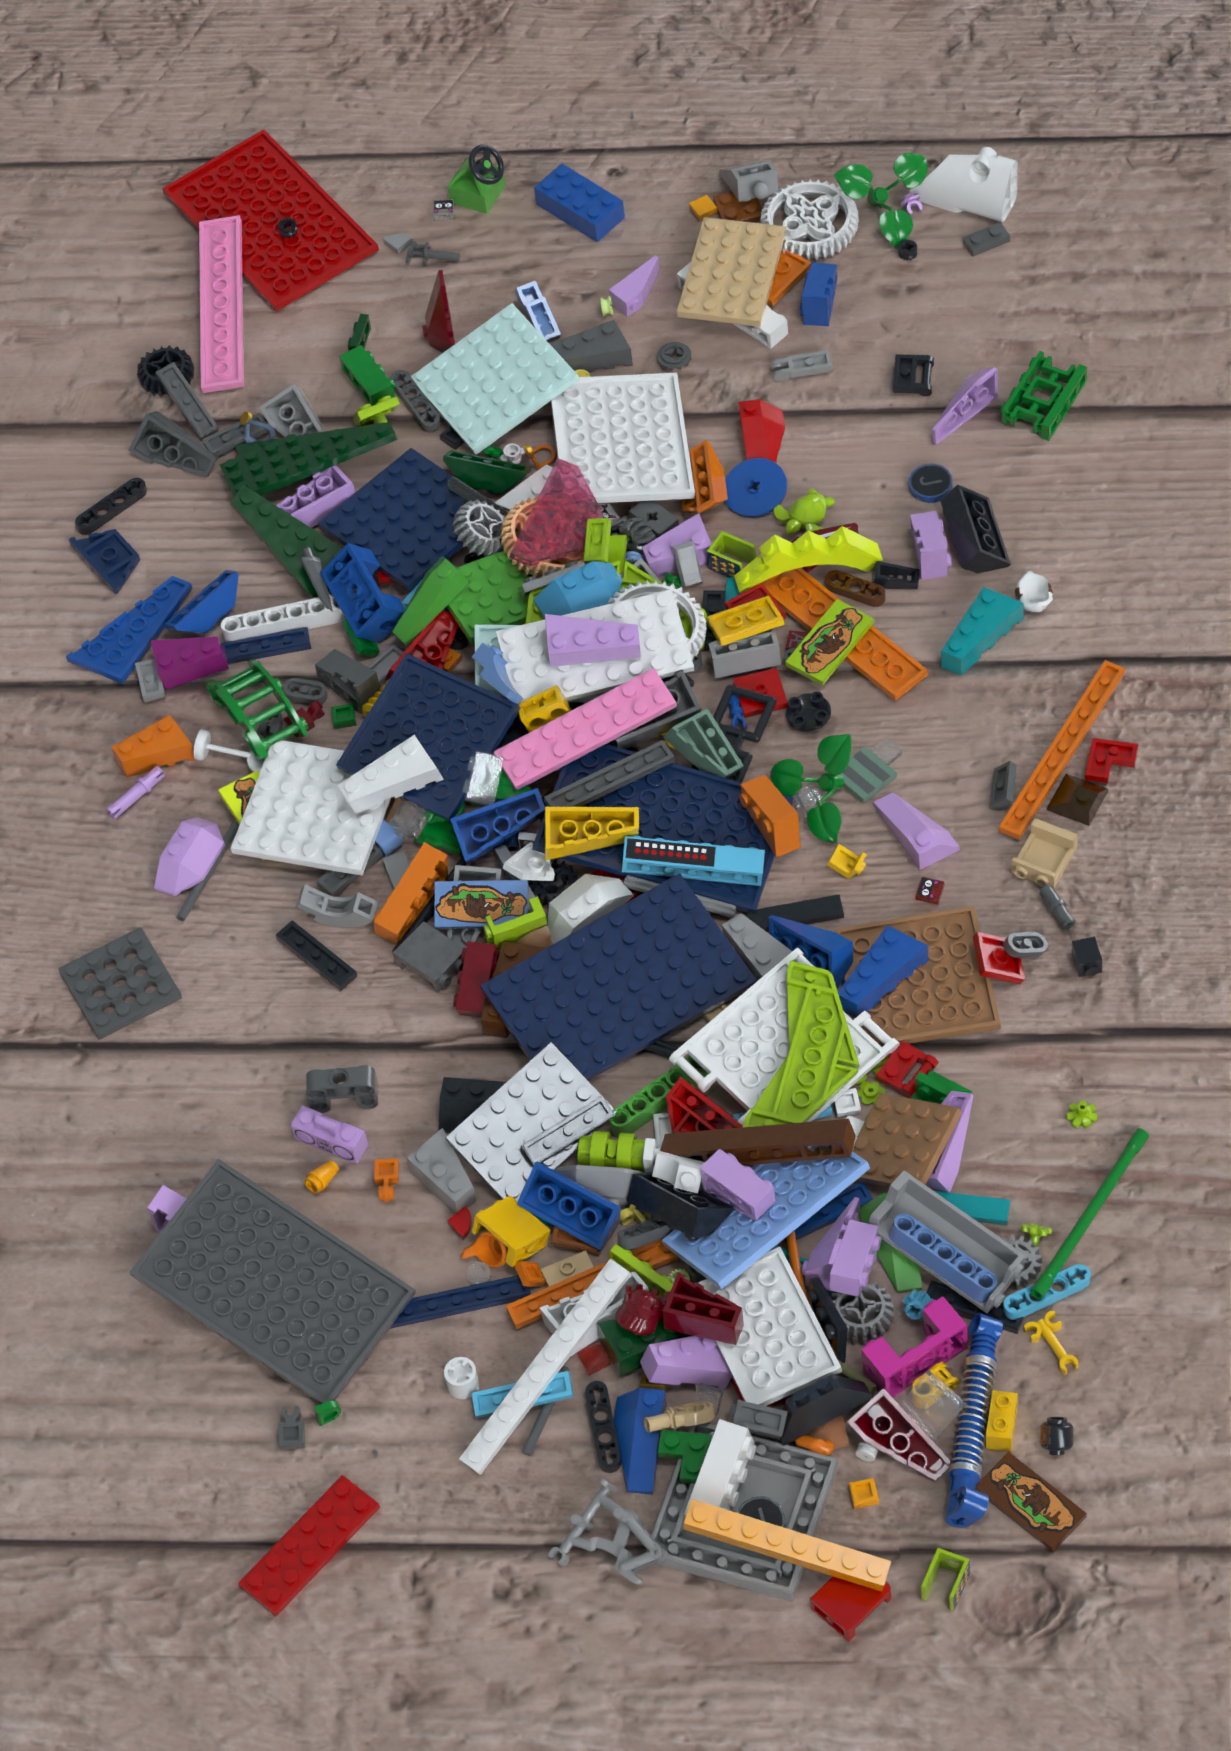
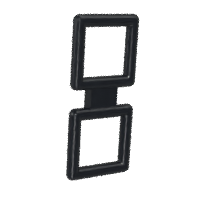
(737, 736)

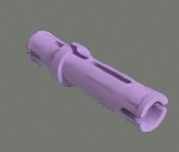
(135, 792)

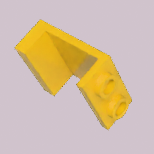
(514, 1228)

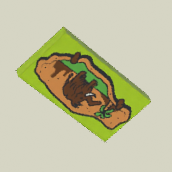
(829, 642)

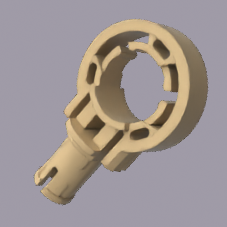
(681, 1415)

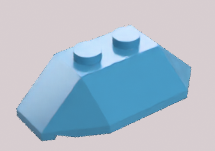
(579, 590)

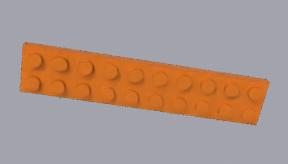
(872, 656)

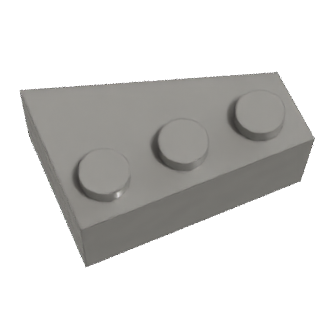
(745, 654)
(442, 1172)

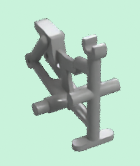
(628, 1522)

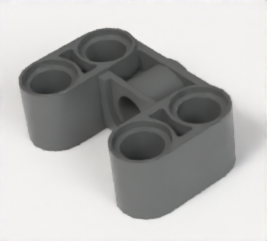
(358, 1083)

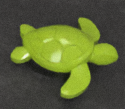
(804, 512)

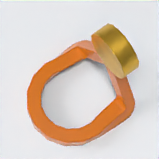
(531, 452)

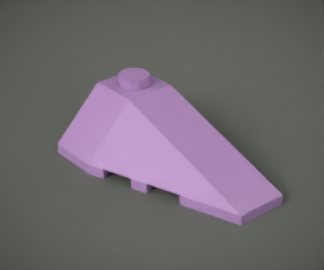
(918, 834)
(949, 1161)
(825, 1252)

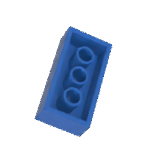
(579, 202)

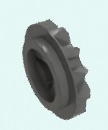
(667, 352)

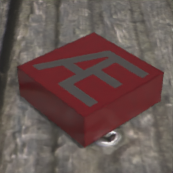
(795, 638)

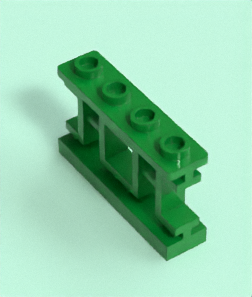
(1057, 405)

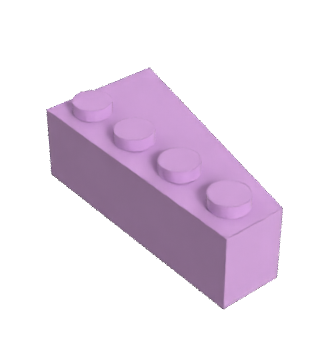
(319, 496)
(589, 640)

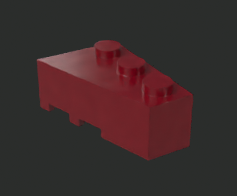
(478, 968)
(701, 1313)

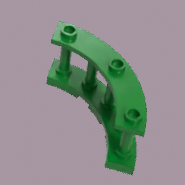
(223, 693)

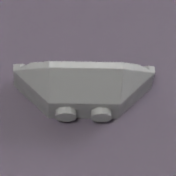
(605, 1181)

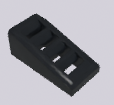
(883, 570)

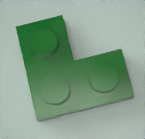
(688, 1447)

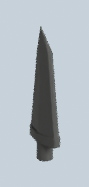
(313, 568)

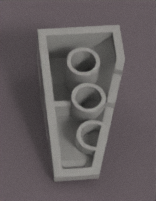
(471, 873)

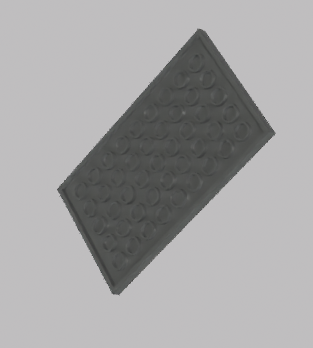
(273, 1283)

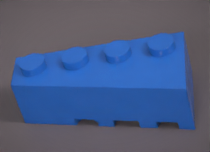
(494, 824)
(881, 969)

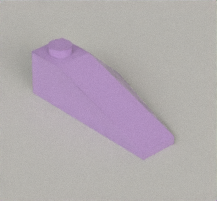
(970, 399)

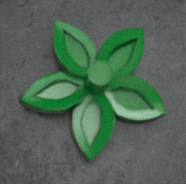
(493, 451)
(670, 580)

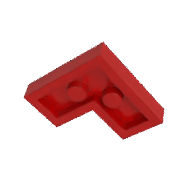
(1107, 753)

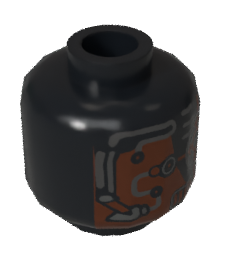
(1056, 1435)

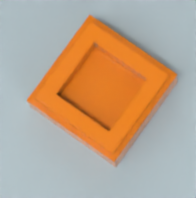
(530, 1274)

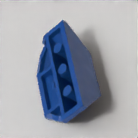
(208, 606)

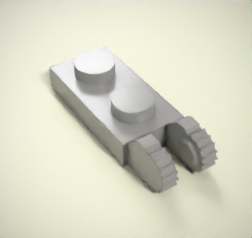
(802, 365)

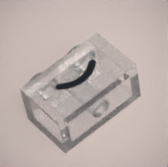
(483, 778)

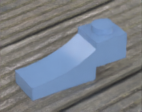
(537, 310)
(495, 671)

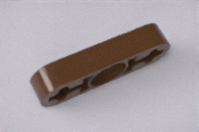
(862, 595)

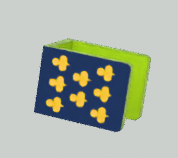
(733, 546)
(941, 1559)

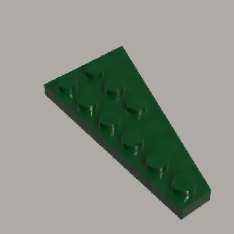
(284, 535)

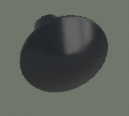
(808, 711)

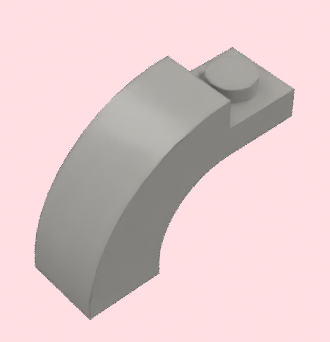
(337, 911)

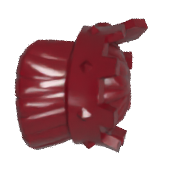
(641, 1310)

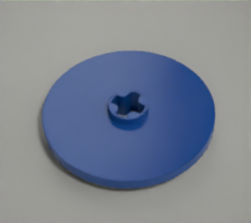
(766, 476)

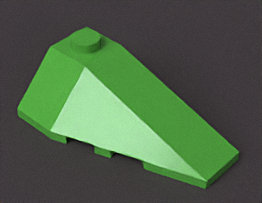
(433, 594)
(900, 1269)

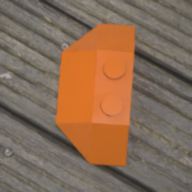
(707, 479)

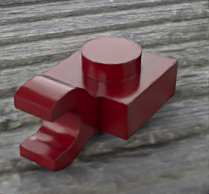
(314, 712)

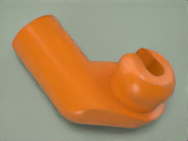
(816, 1445)

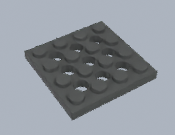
(114, 996)

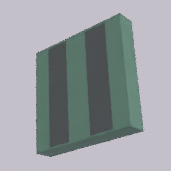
(866, 775)

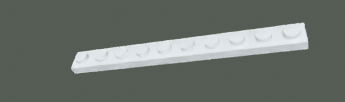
(545, 1366)

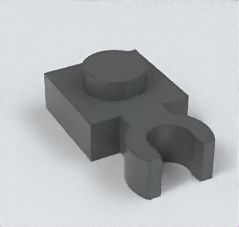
(292, 1432)

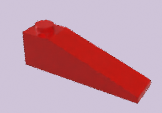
(761, 429)
(432, 643)

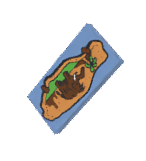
(469, 902)

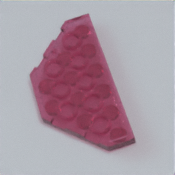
(558, 517)

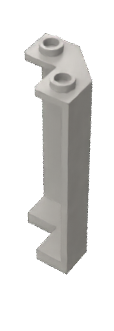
(914, 1198)

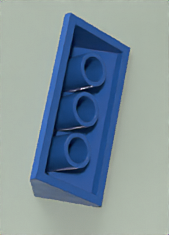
(569, 1206)

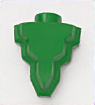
(440, 836)

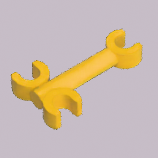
(1046, 1328)

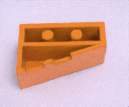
(153, 746)
(771, 814)

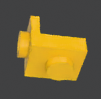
(846, 862)

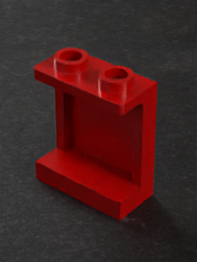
(847, 1604)

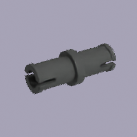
(1057, 907)

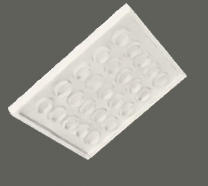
(303, 815)

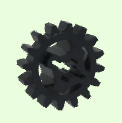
(551, 889)

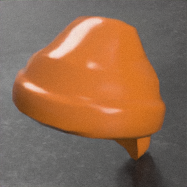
(487, 1250)

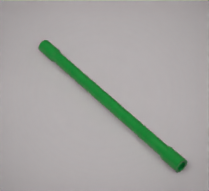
(1047, 1278)

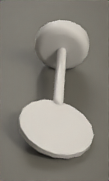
(203, 745)

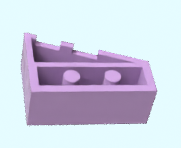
(659, 552)

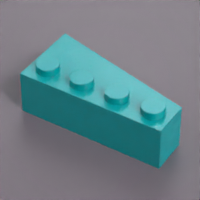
(980, 628)

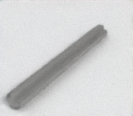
(710, 904)

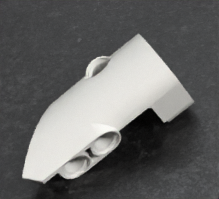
(973, 184)

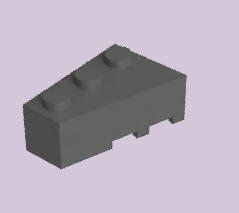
(348, 678)

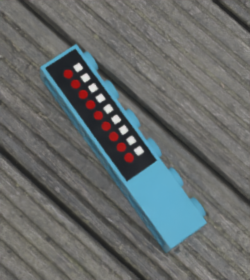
(693, 860)

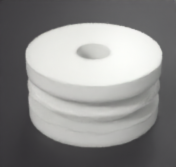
(866, 1452)

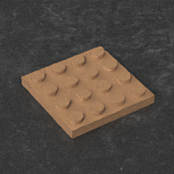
(904, 1137)

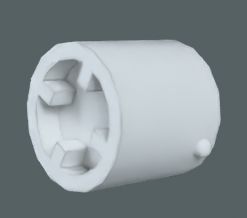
(461, 1377)

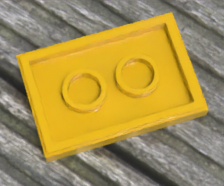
(745, 620)

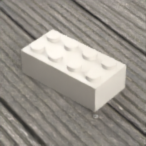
(724, 1466)

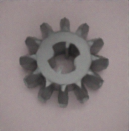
(637, 534)

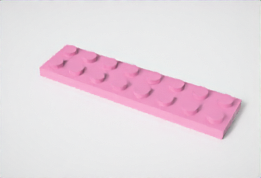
(585, 729)

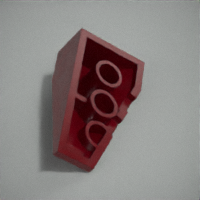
(438, 317)

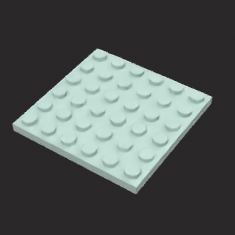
(494, 378)

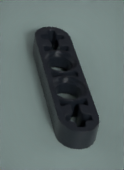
(96, 521)
(603, 1426)

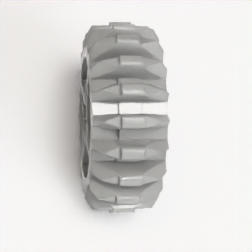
(479, 531)
(878, 1305)

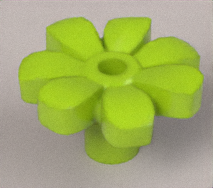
(1082, 1114)
(1035, 1232)

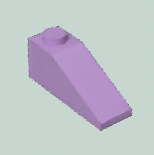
(634, 289)

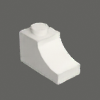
(679, 1171)

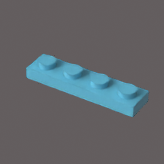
(488, 1400)

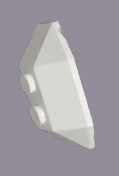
(584, 903)

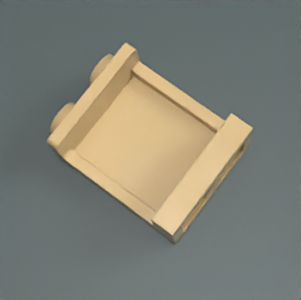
(1044, 854)

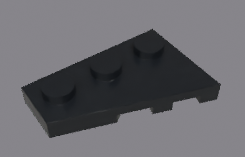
(828, 1318)

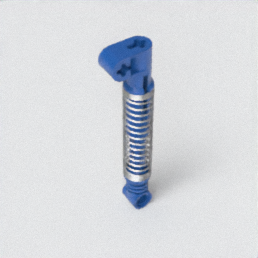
(964, 1502)

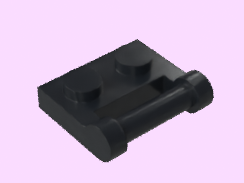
(905, 374)

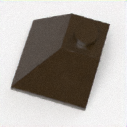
(1077, 799)

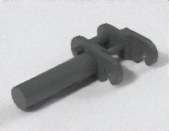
(430, 253)

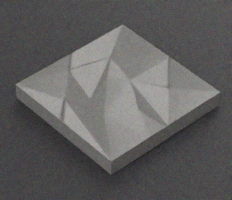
(788, 1475)

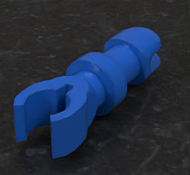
(736, 712)

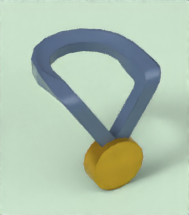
(246, 419)

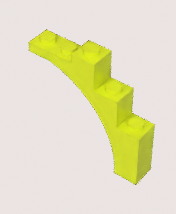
(780, 555)

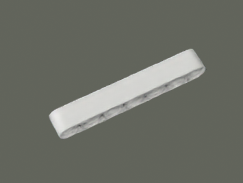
(282, 618)

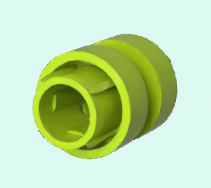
(599, 1147)

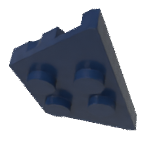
(108, 556)

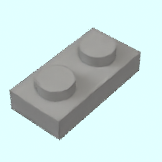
(149, 680)

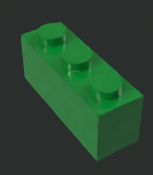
(366, 375)

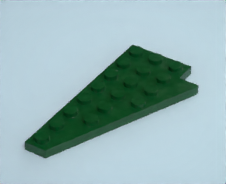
(282, 461)

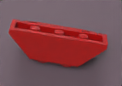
(695, 1111)

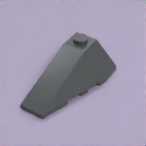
(168, 444)

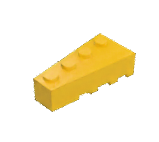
(587, 828)

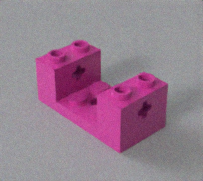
(944, 1341)

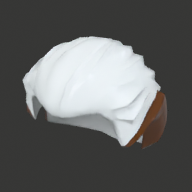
(1034, 592)

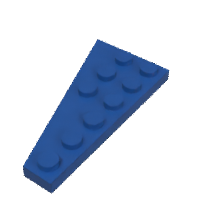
(130, 634)

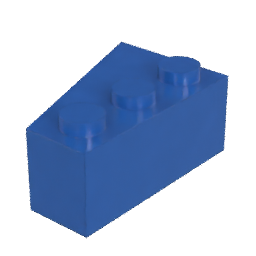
(819, 294)

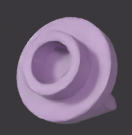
(911, 200)

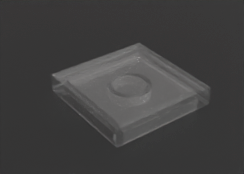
(932, 1405)

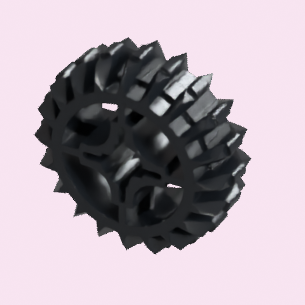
(159, 359)

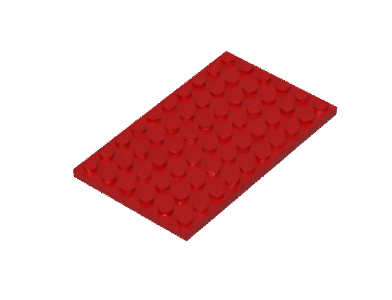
(263, 188)

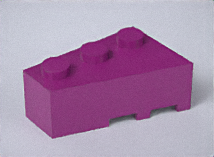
(188, 659)

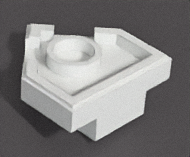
(529, 865)

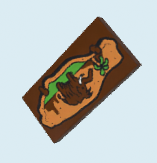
(1031, 1501)

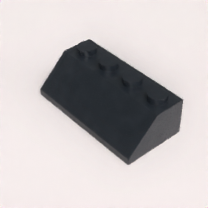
(974, 530)
(461, 1098)
(682, 1210)

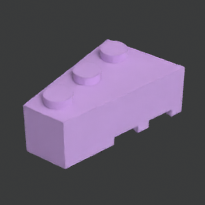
(930, 545)
(737, 1184)
(855, 1258)
(686, 1361)

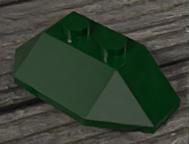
(485, 472)

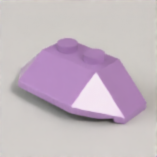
(188, 856)

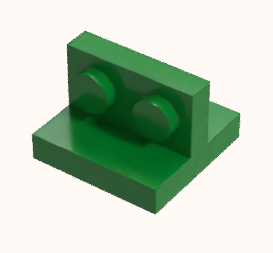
(935, 1087)

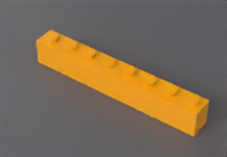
(786, 1545)

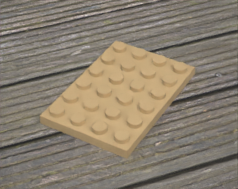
(731, 271)

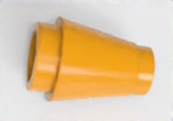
(319, 1178)

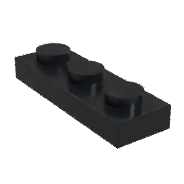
(712, 603)

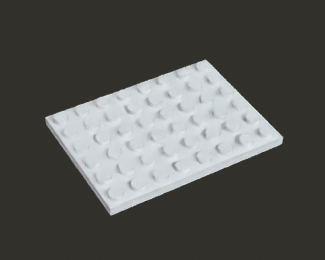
(626, 436)

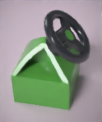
(478, 181)

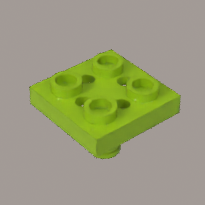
(377, 412)

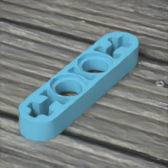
(1052, 1296)

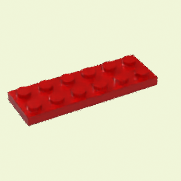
(309, 1545)

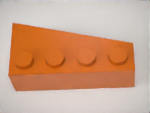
(411, 893)

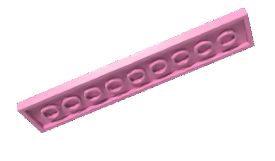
(221, 304)

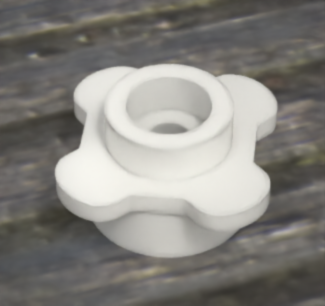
(512, 453)

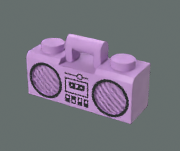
(329, 1135)

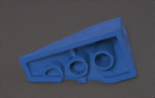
(820, 946)
(637, 1446)

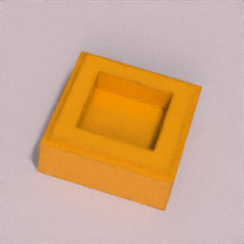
(703, 207)
(864, 1493)

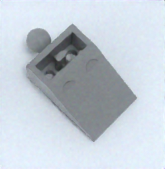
(751, 180)

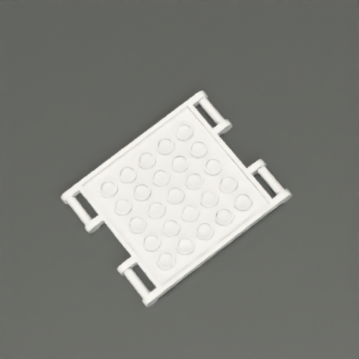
(752, 1040)

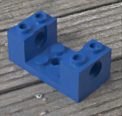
(368, 611)

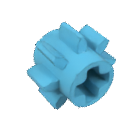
(915, 1304)

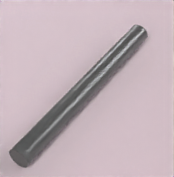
(539, 1424)

